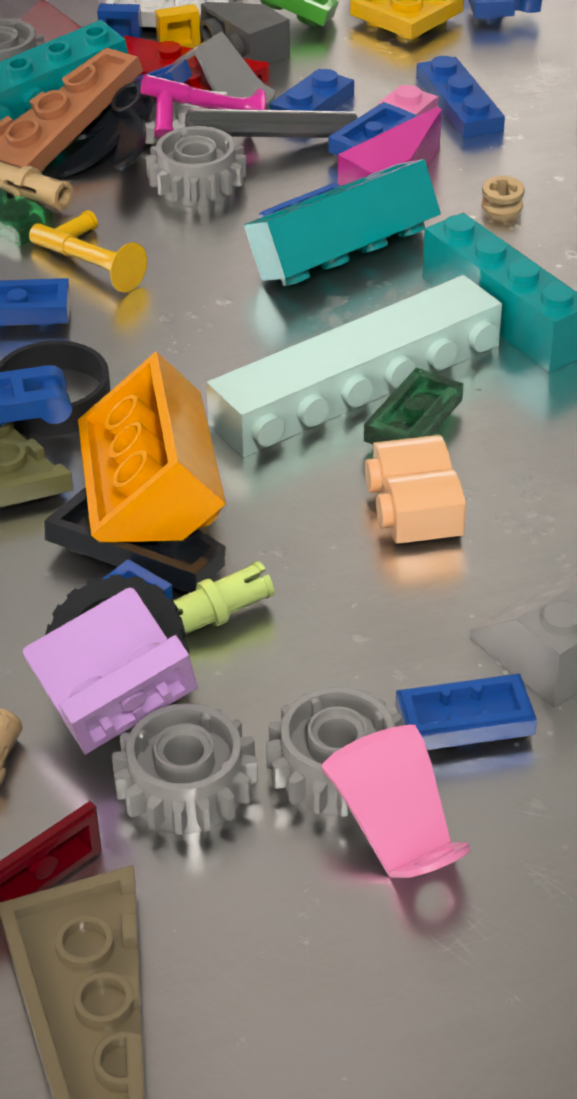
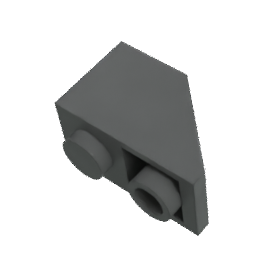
(251, 28)

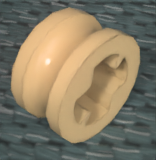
(502, 196)

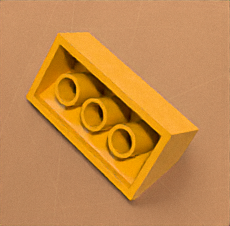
(149, 458)

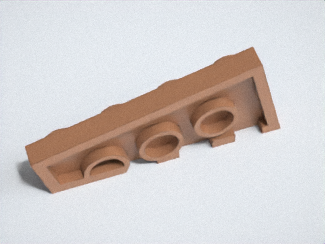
(64, 113)

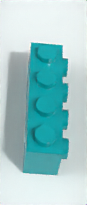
(45, 65)
(341, 221)
(536, 306)

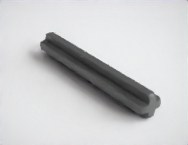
(271, 122)

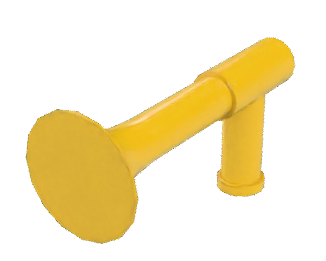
(125, 266)

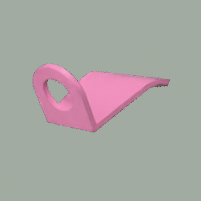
(395, 800)

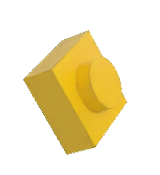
(179, 25)

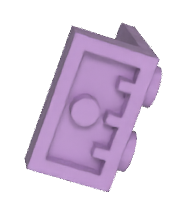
(110, 669)

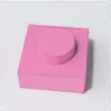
(411, 99)

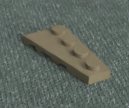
(82, 983)

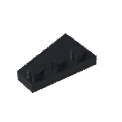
(176, 562)

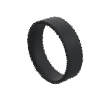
(65, 356)

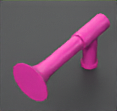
(171, 91)

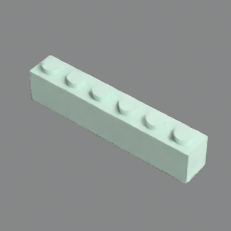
(351, 365)

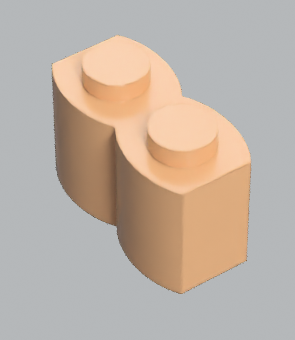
(416, 489)

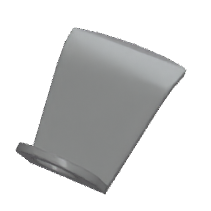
(227, 69)

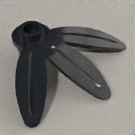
(117, 124)

